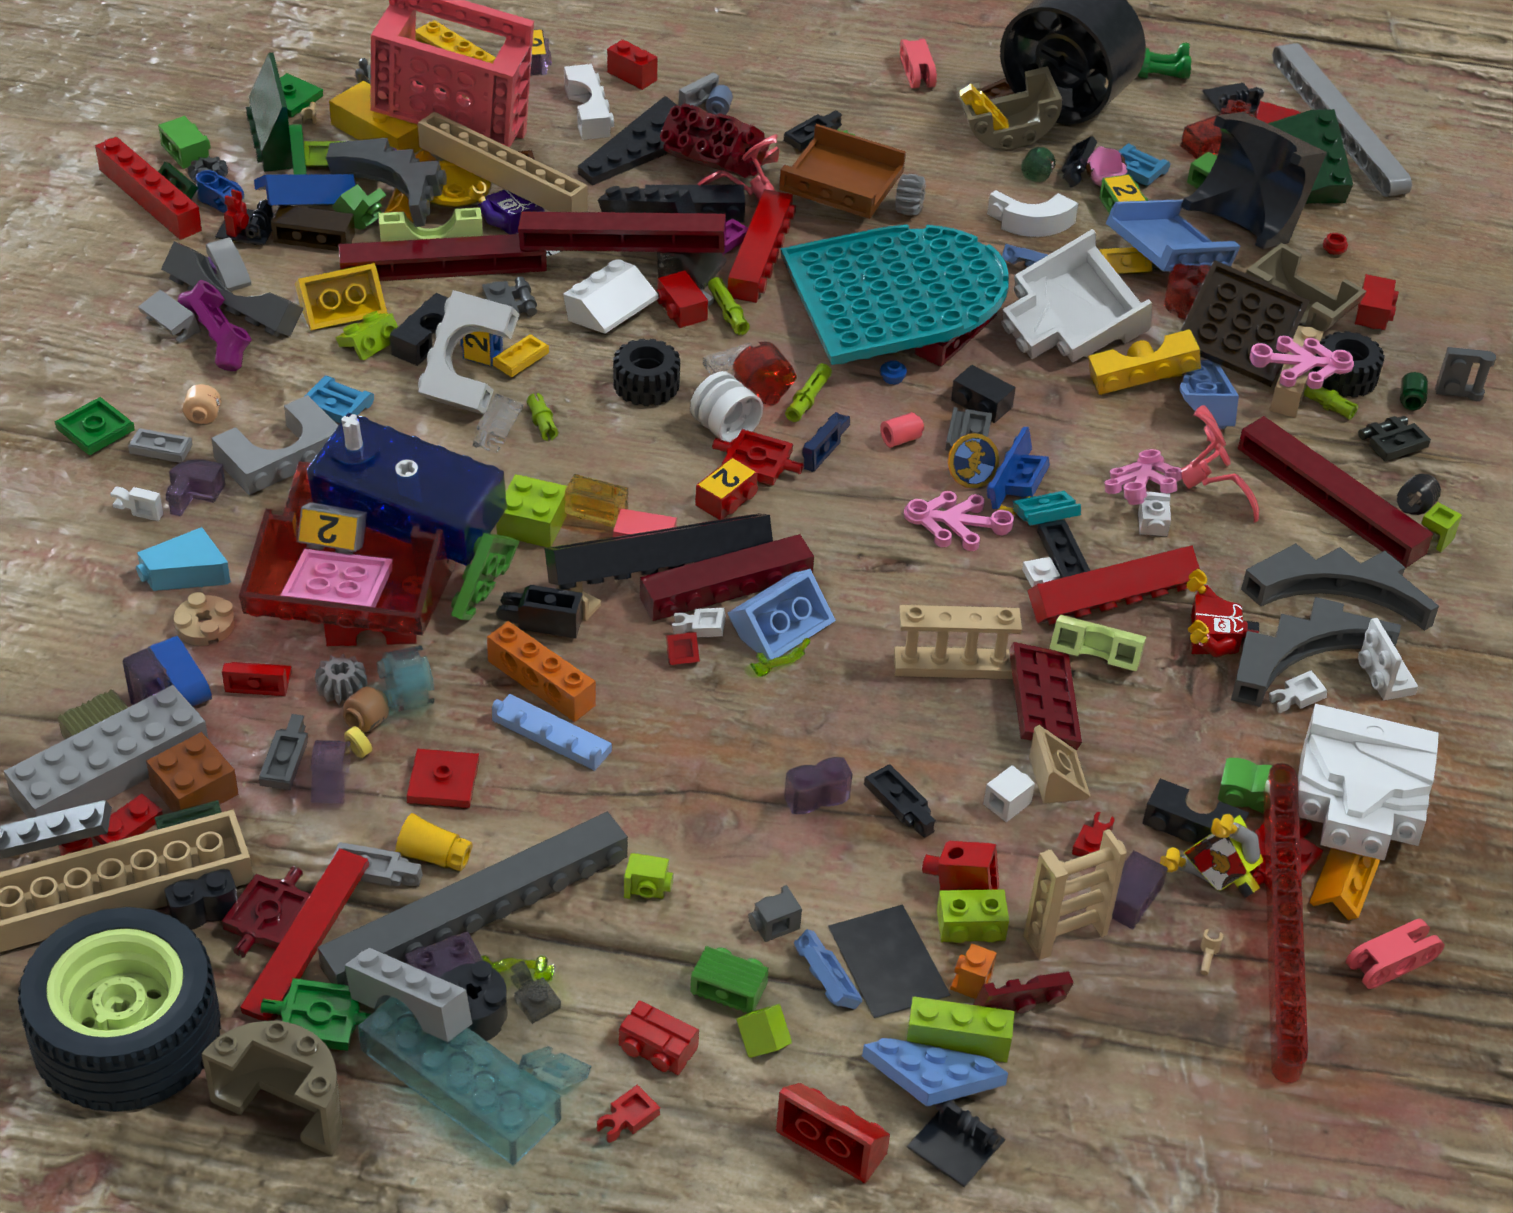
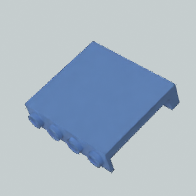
(1165, 236)

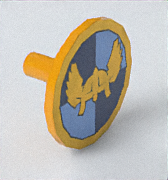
(973, 460)

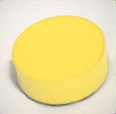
(359, 742)

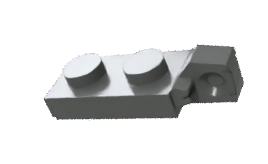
(285, 755)

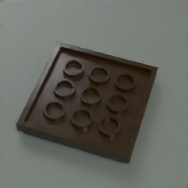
(1238, 312)

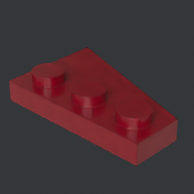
(1023, 998)

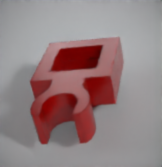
(236, 215)
(1091, 837)
(629, 1111)

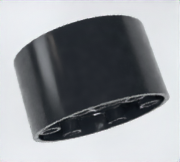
(1082, 48)

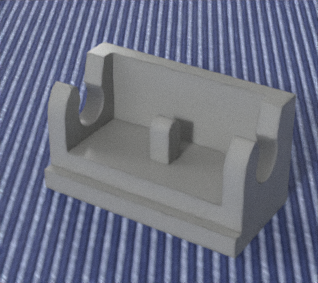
(170, 315)

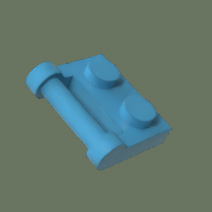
(1142, 166)
(339, 399)

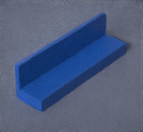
(304, 188)

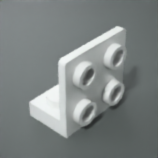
(1385, 664)

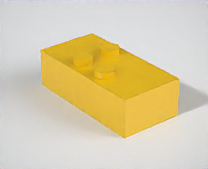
(352, 115)

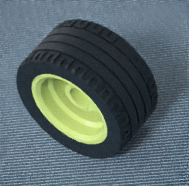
(99, 1012)

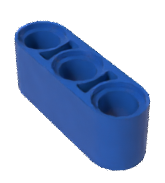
(182, 670)

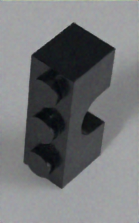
(414, 336)
(1170, 813)

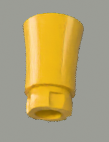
(432, 844)

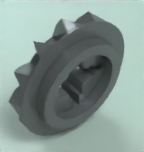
(217, 165)

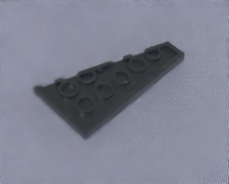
(630, 147)

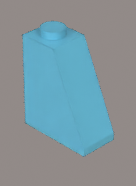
(183, 563)

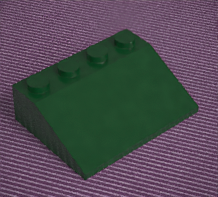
(269, 119)
(1322, 131)

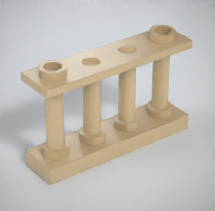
(956, 662)
(1052, 885)

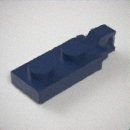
(824, 441)

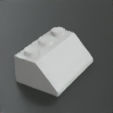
(609, 297)

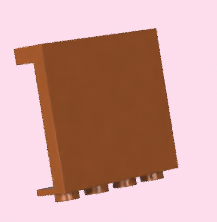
(844, 171)

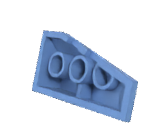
(1214, 390)

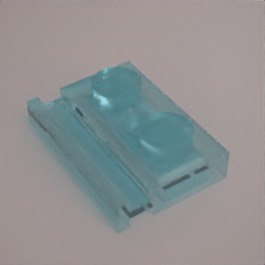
(555, 1070)

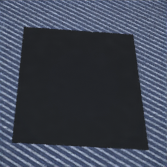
(888, 960)

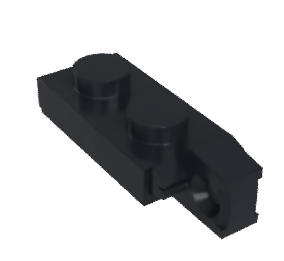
(803, 134)
(1077, 161)
(901, 799)

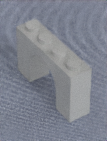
(260, 468)

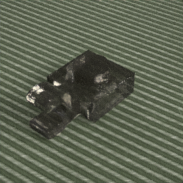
(533, 998)

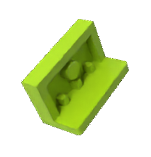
(369, 335)

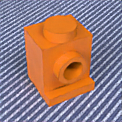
(973, 971)

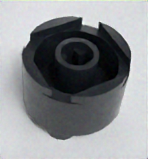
(485, 996)

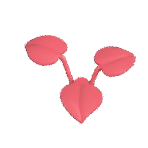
(758, 183)
(1199, 470)

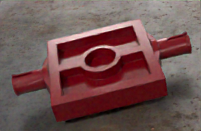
(265, 911)

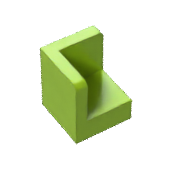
(1442, 522)
(764, 1030)

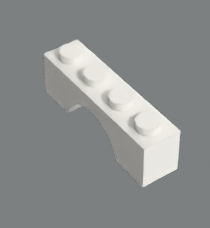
(593, 116)

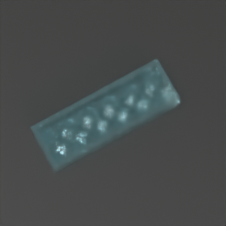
(463, 1080)

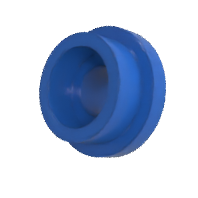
(893, 372)

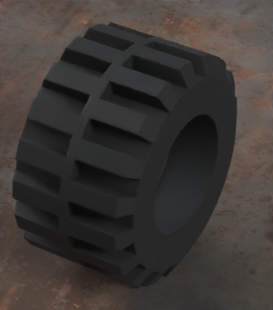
(1367, 360)
(646, 372)

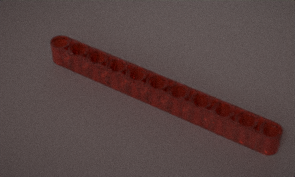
(1282, 818)

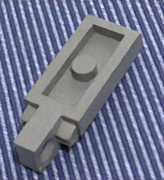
(385, 866)

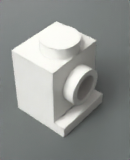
(1155, 514)

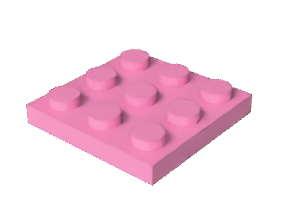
(338, 578)

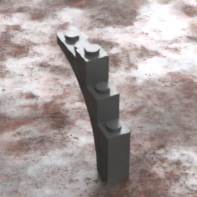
(397, 168)
(1338, 573)
(1295, 639)

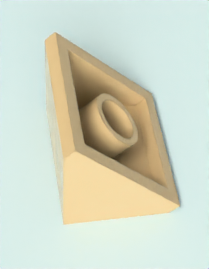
(1056, 768)

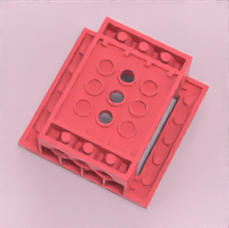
(495, 91)

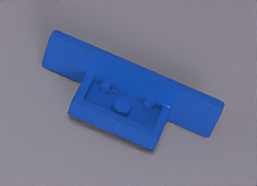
(1019, 472)

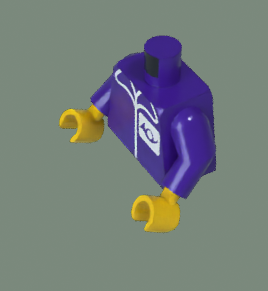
(502, 208)

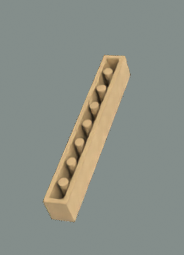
(502, 165)

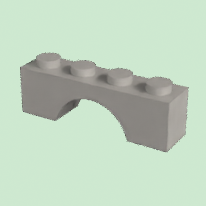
(437, 1004)

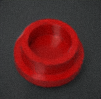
(1335, 243)

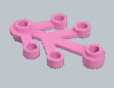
(1304, 359)
(1146, 464)
(926, 513)

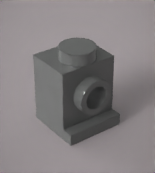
(776, 915)

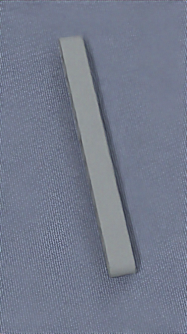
(1356, 135)

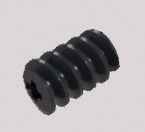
(1411, 502)

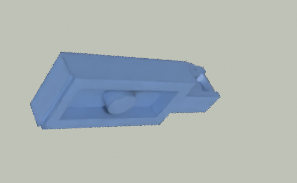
(1015, 254)
(828, 971)

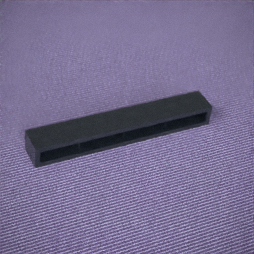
(653, 550)

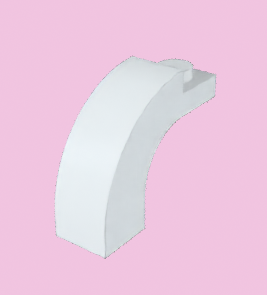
(1033, 219)

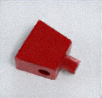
(964, 866)

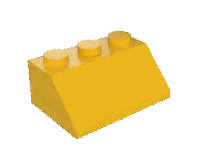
(340, 296)

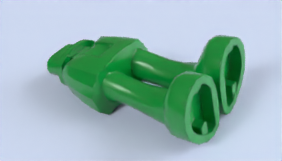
(1172, 65)

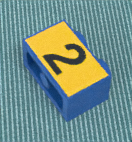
(481, 347)

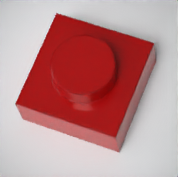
(682, 648)

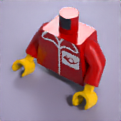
(1215, 623)

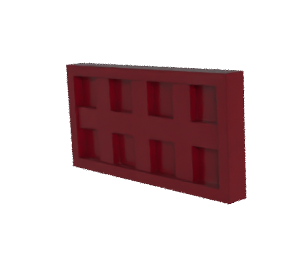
(1044, 693)

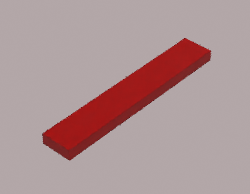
(306, 932)

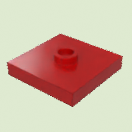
(443, 778)

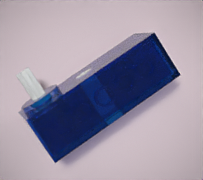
(408, 485)

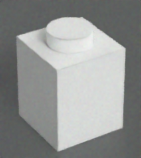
(1009, 793)

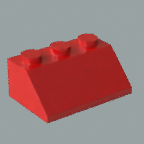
(831, 1131)

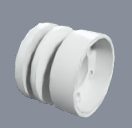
(726, 406)

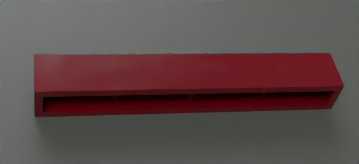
(622, 232)
(444, 257)
(1335, 491)

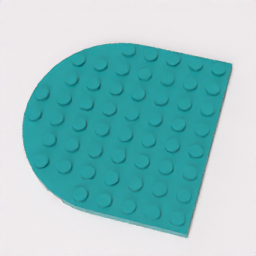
(896, 288)

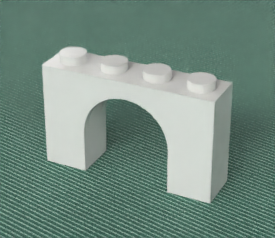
(463, 316)

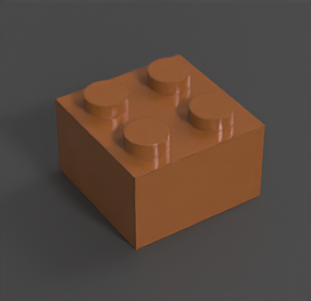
(192, 774)

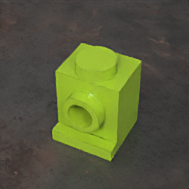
(647, 876)

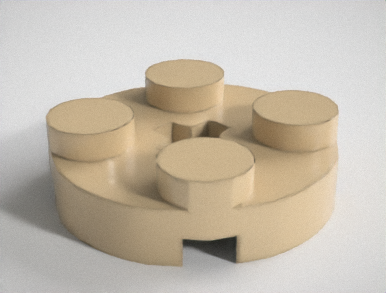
(199, 607)

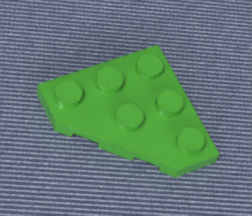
(491, 559)

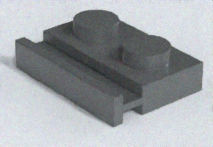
(966, 423)

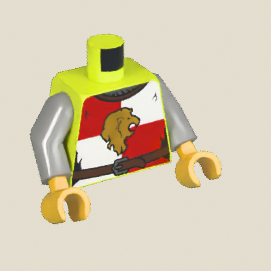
(1222, 856)

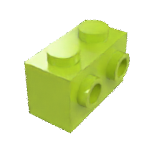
(972, 915)

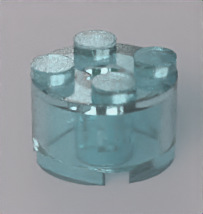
(406, 678)

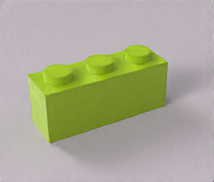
(961, 1027)

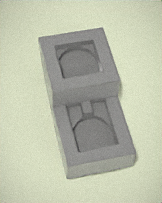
(228, 264)

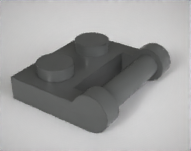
(1456, 370)

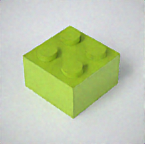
(533, 511)

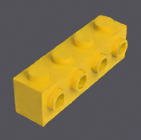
(442, 37)

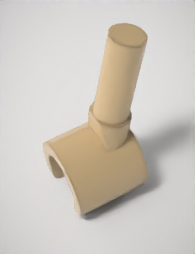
(309, 112)
(1209, 947)

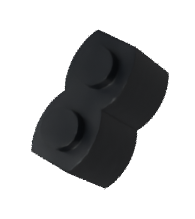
(202, 899)

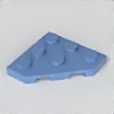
(933, 1072)

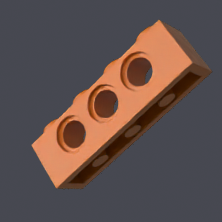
(541, 671)

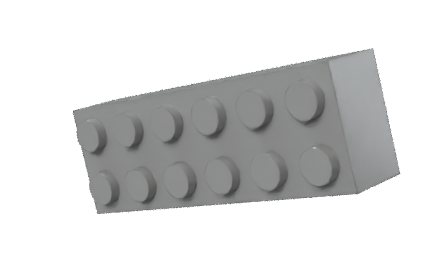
(104, 756)

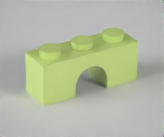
(1083, 637)

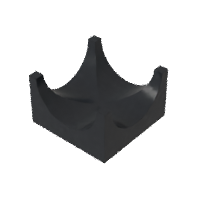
(1258, 178)

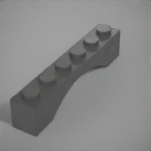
(269, 309)

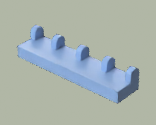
(551, 731)

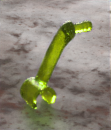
(765, 666)
(539, 965)

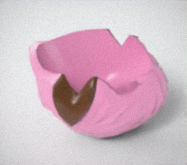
(1105, 163)

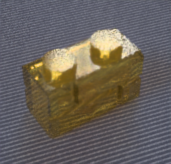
(595, 500)

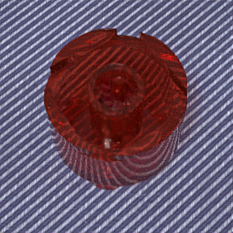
(1183, 287)
(764, 372)

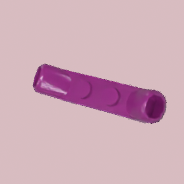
(230, 339)

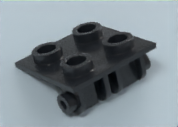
(1220, 95)
(258, 227)
(956, 1142)

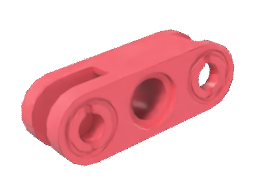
(918, 62)
(1395, 953)

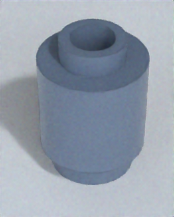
(719, 100)

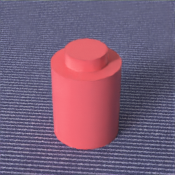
(902, 429)

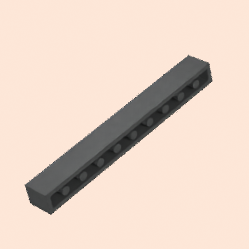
(483, 895)

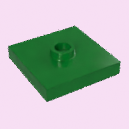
(298, 93)
(94, 425)

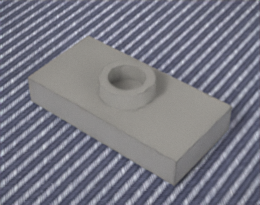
(698, 91)
(160, 445)

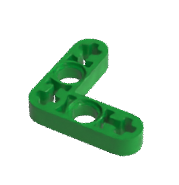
(297, 149)

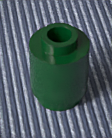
(1413, 390)

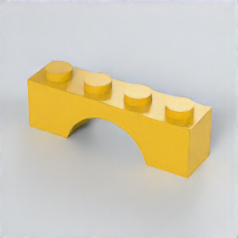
(1115, 371)

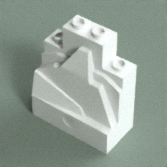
(1073, 303)
(1365, 780)

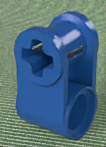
(214, 189)

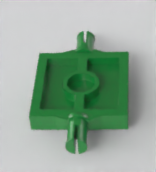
(320, 1008)

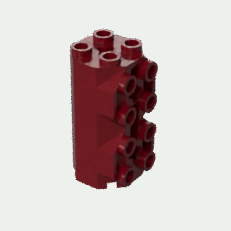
(711, 140)

